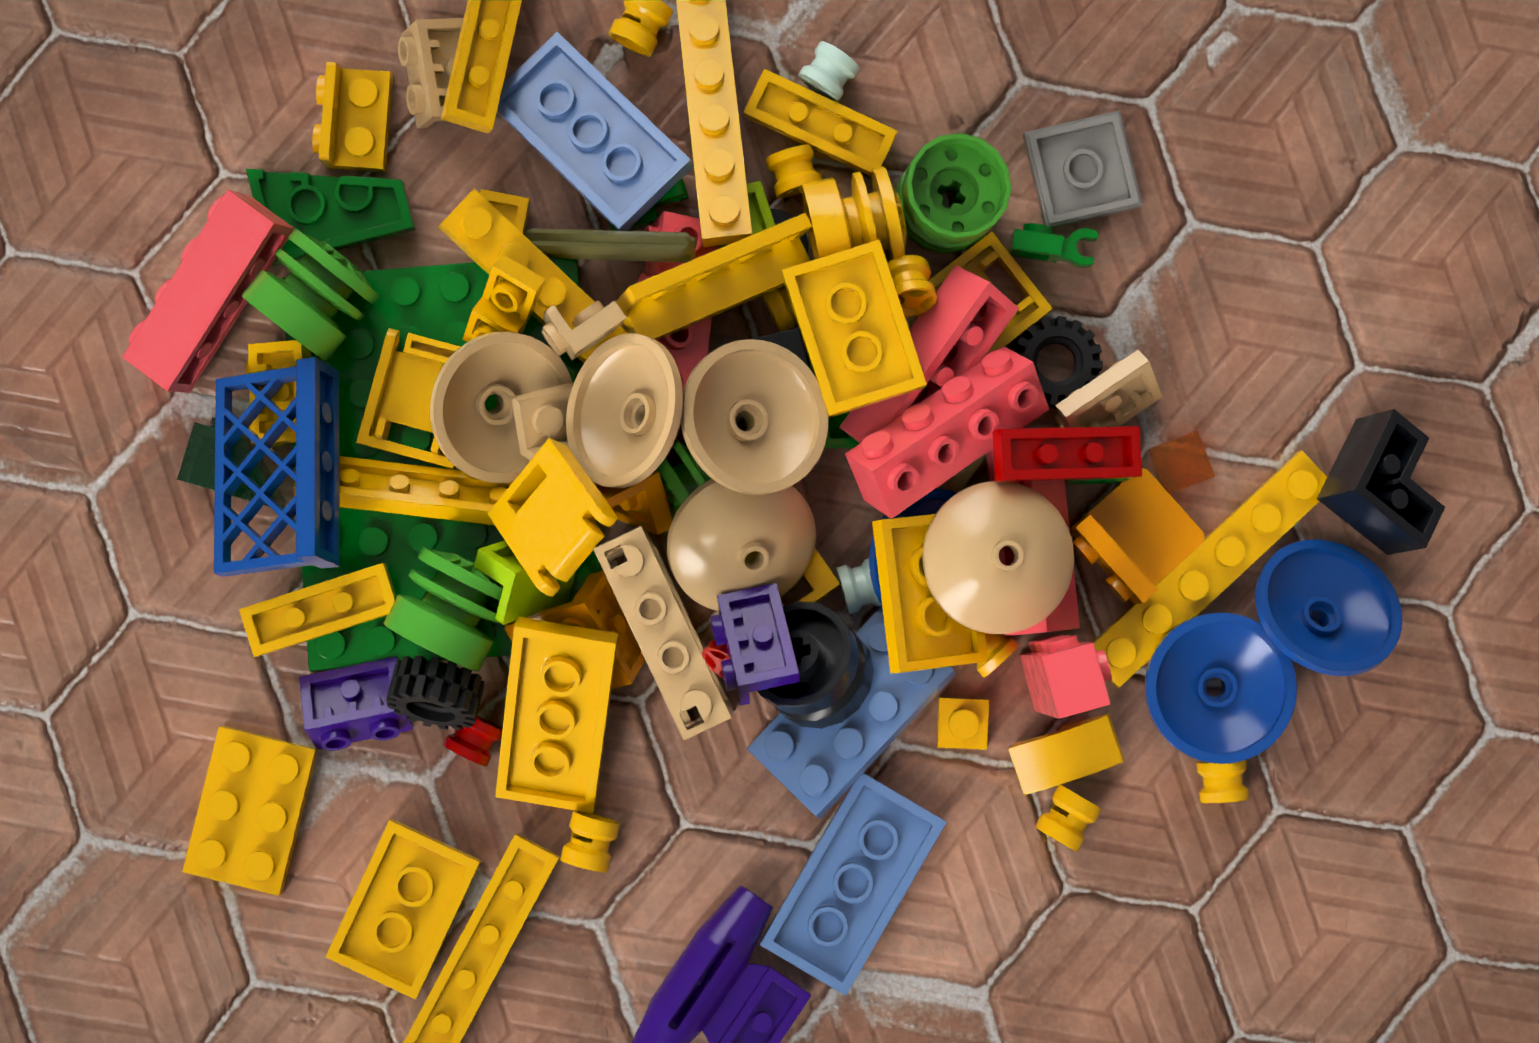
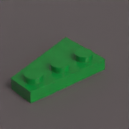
(334, 209)

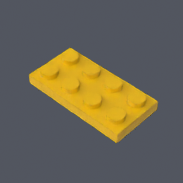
(556, 714)

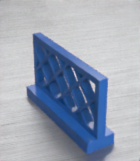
(315, 474)

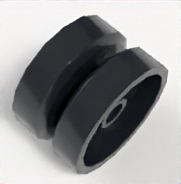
(831, 666)

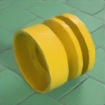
(856, 219)

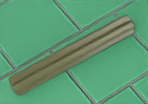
(614, 244)

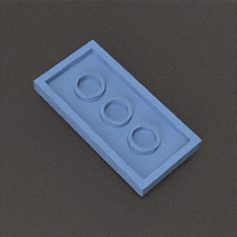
(591, 133)
(827, 761)
(852, 883)

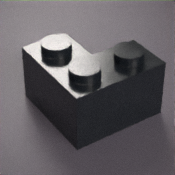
(1374, 487)

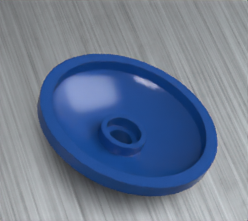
(1340, 592)
(1254, 697)

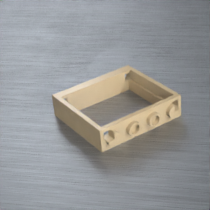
(664, 631)

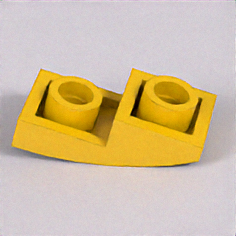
(506, 300)
(1066, 754)

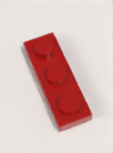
(1067, 453)

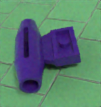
(718, 989)

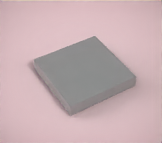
(1082, 170)

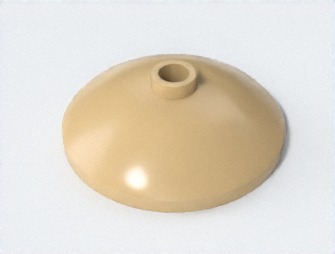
(496, 364)
(624, 410)
(781, 412)
(722, 526)
(965, 565)

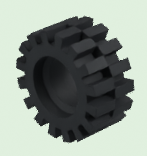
(1075, 339)
(435, 692)

